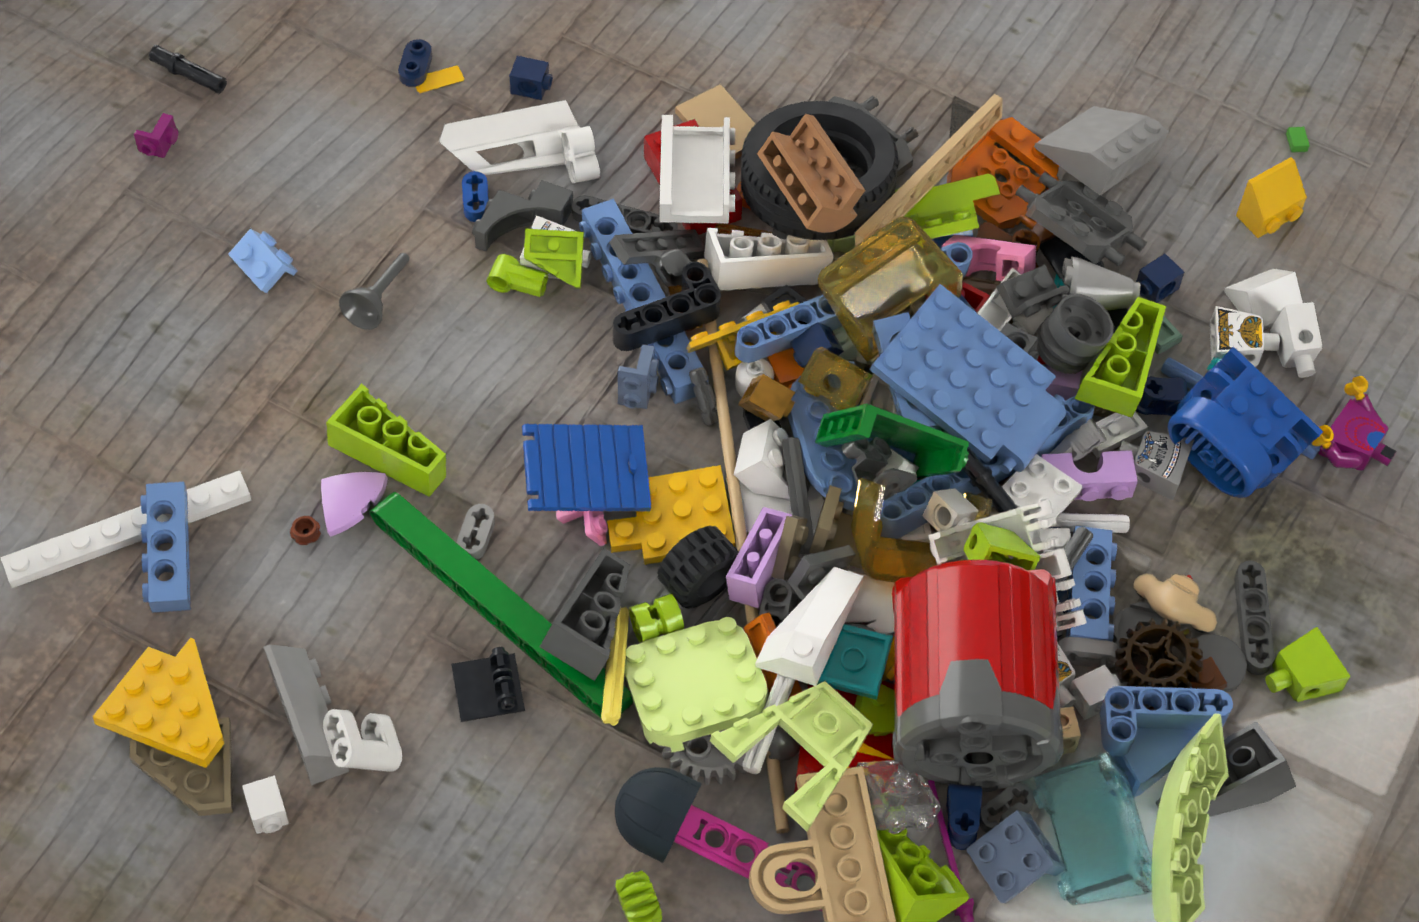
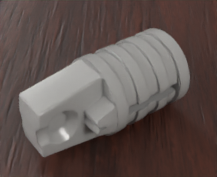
(1081, 441)

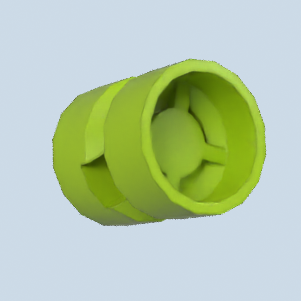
(656, 619)

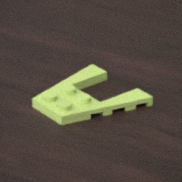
(822, 725)

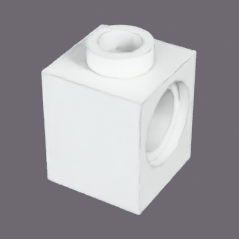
(949, 509)
(1091, 689)
(265, 805)

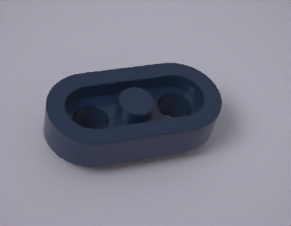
(418, 57)

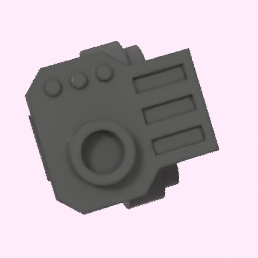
(873, 457)

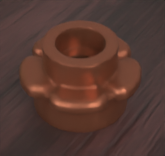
(302, 524)

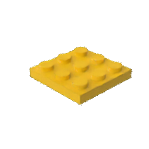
(680, 506)

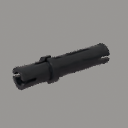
(179, 65)
(986, 483)

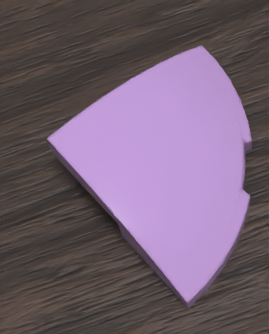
(348, 497)

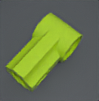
(509, 274)

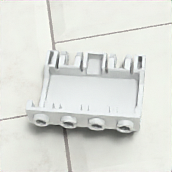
(949, 547)

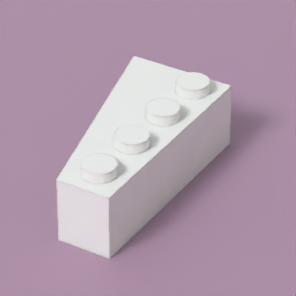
(765, 260)

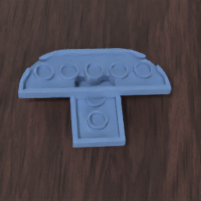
(824, 464)

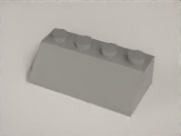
(304, 707)

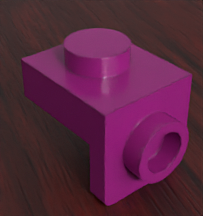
(160, 139)

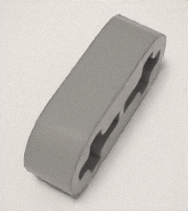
(482, 533)
(1089, 651)

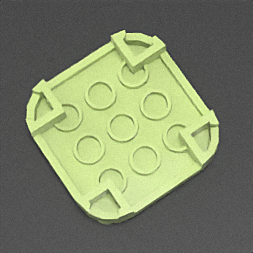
(694, 682)

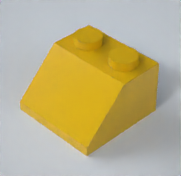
(1272, 199)

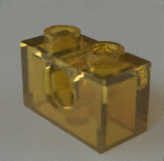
(852, 378)

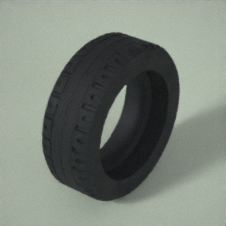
(855, 137)

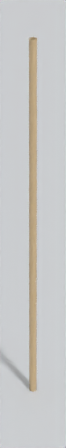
(740, 533)

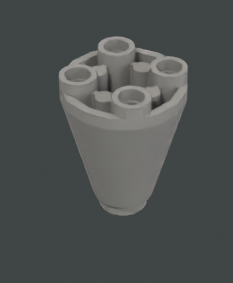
(1101, 284)

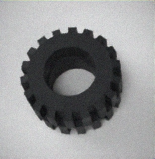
(698, 566)

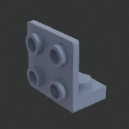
(1014, 856)

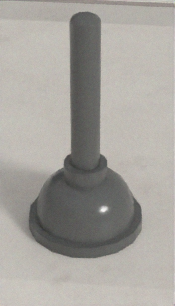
(363, 304)

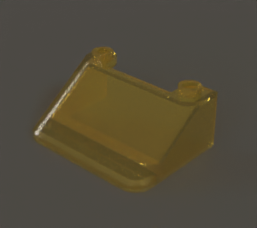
(885, 278)

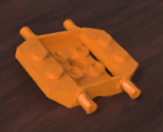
(986, 158)

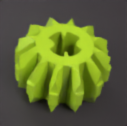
(638, 898)

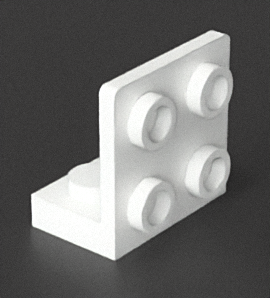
(1042, 482)

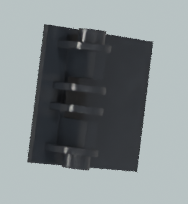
(488, 686)

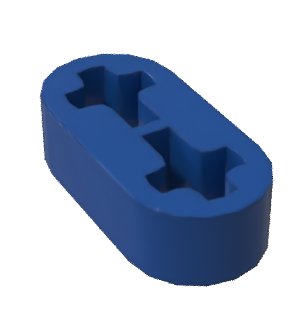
(471, 196)

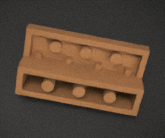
(813, 176)

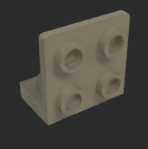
(834, 527)

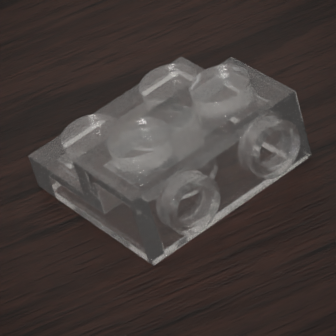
(899, 797)

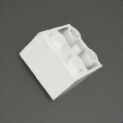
(761, 461)

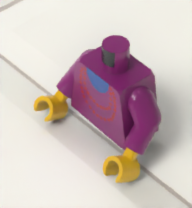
(1356, 432)

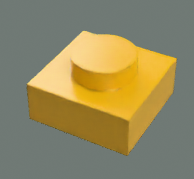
(624, 534)

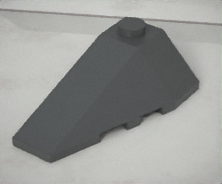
(1254, 770)

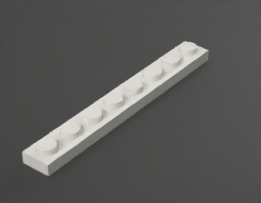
(117, 532)

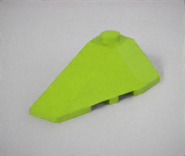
(915, 882)

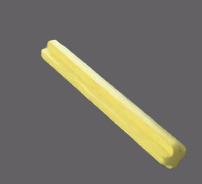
(615, 671)

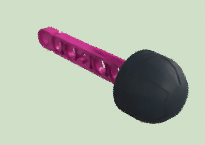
(658, 810)

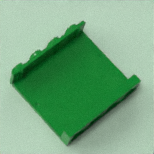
(934, 450)

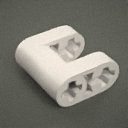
(377, 749)

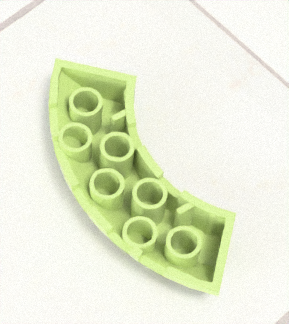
(1184, 824)

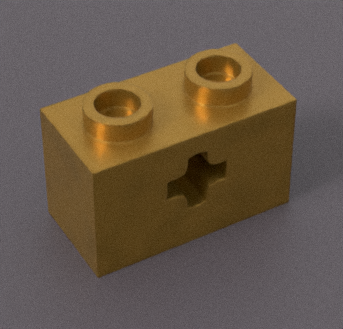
(767, 398)

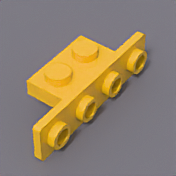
(726, 336)

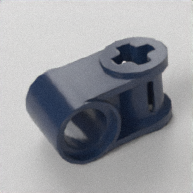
(1162, 396)
(963, 812)

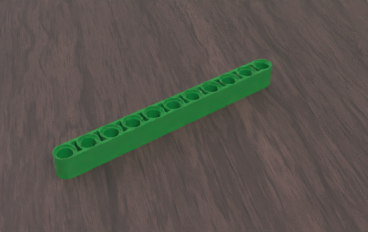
(485, 594)

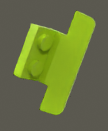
(951, 207)

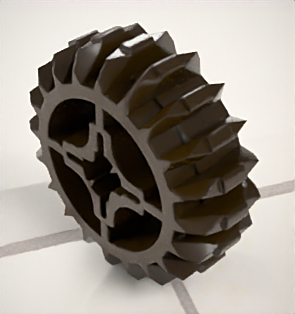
(1138, 646)

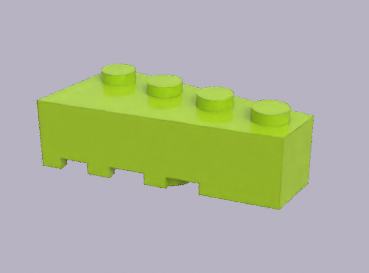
(1123, 366)
(385, 442)

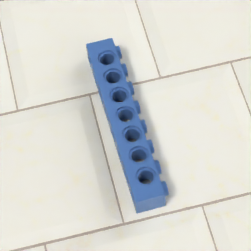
(607, 219)

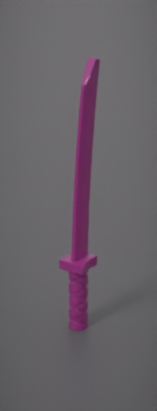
(965, 911)

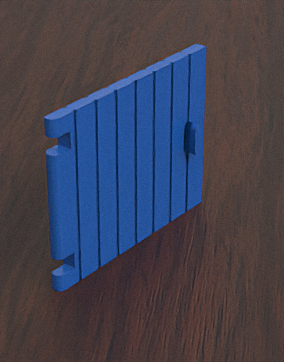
(586, 467)

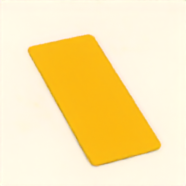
(441, 78)

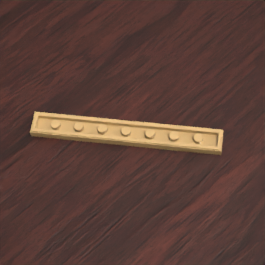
(933, 169)

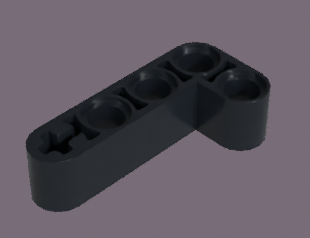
(697, 301)

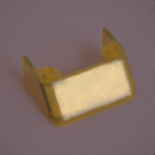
(890, 557)

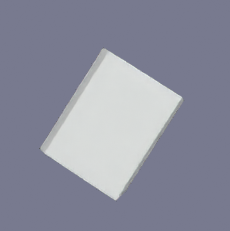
(1265, 294)

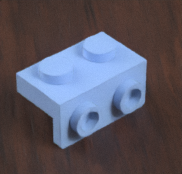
(261, 259)

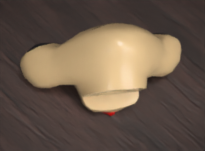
(1176, 600)

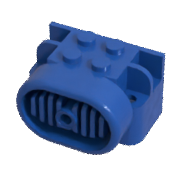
(1240, 427)

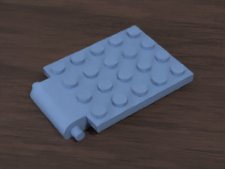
(972, 381)

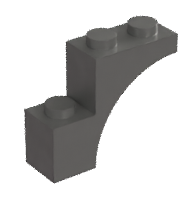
(511, 212)

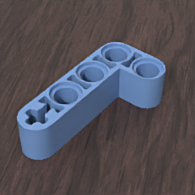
(1199, 702)

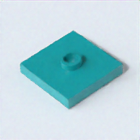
(857, 661)

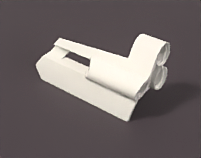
(543, 132)

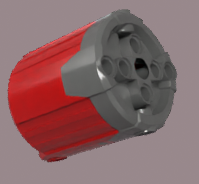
(976, 673)

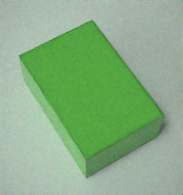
(1297, 139)

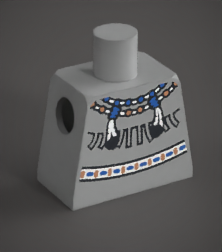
(1159, 462)

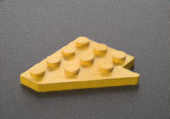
(166, 706)

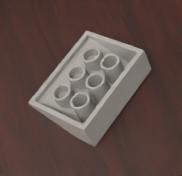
(1104, 146)

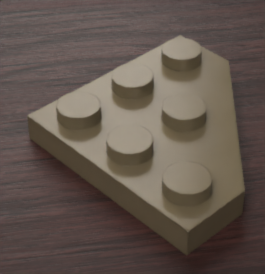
(199, 788)

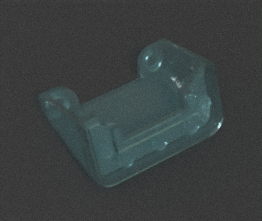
(1096, 831)

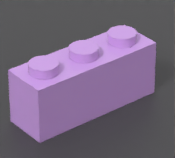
(756, 559)

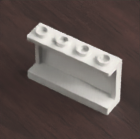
(696, 173)

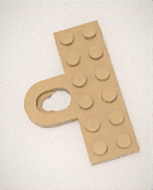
(841, 853)

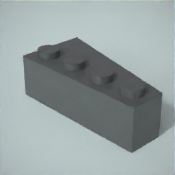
(588, 619)

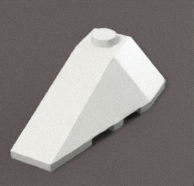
(808, 634)

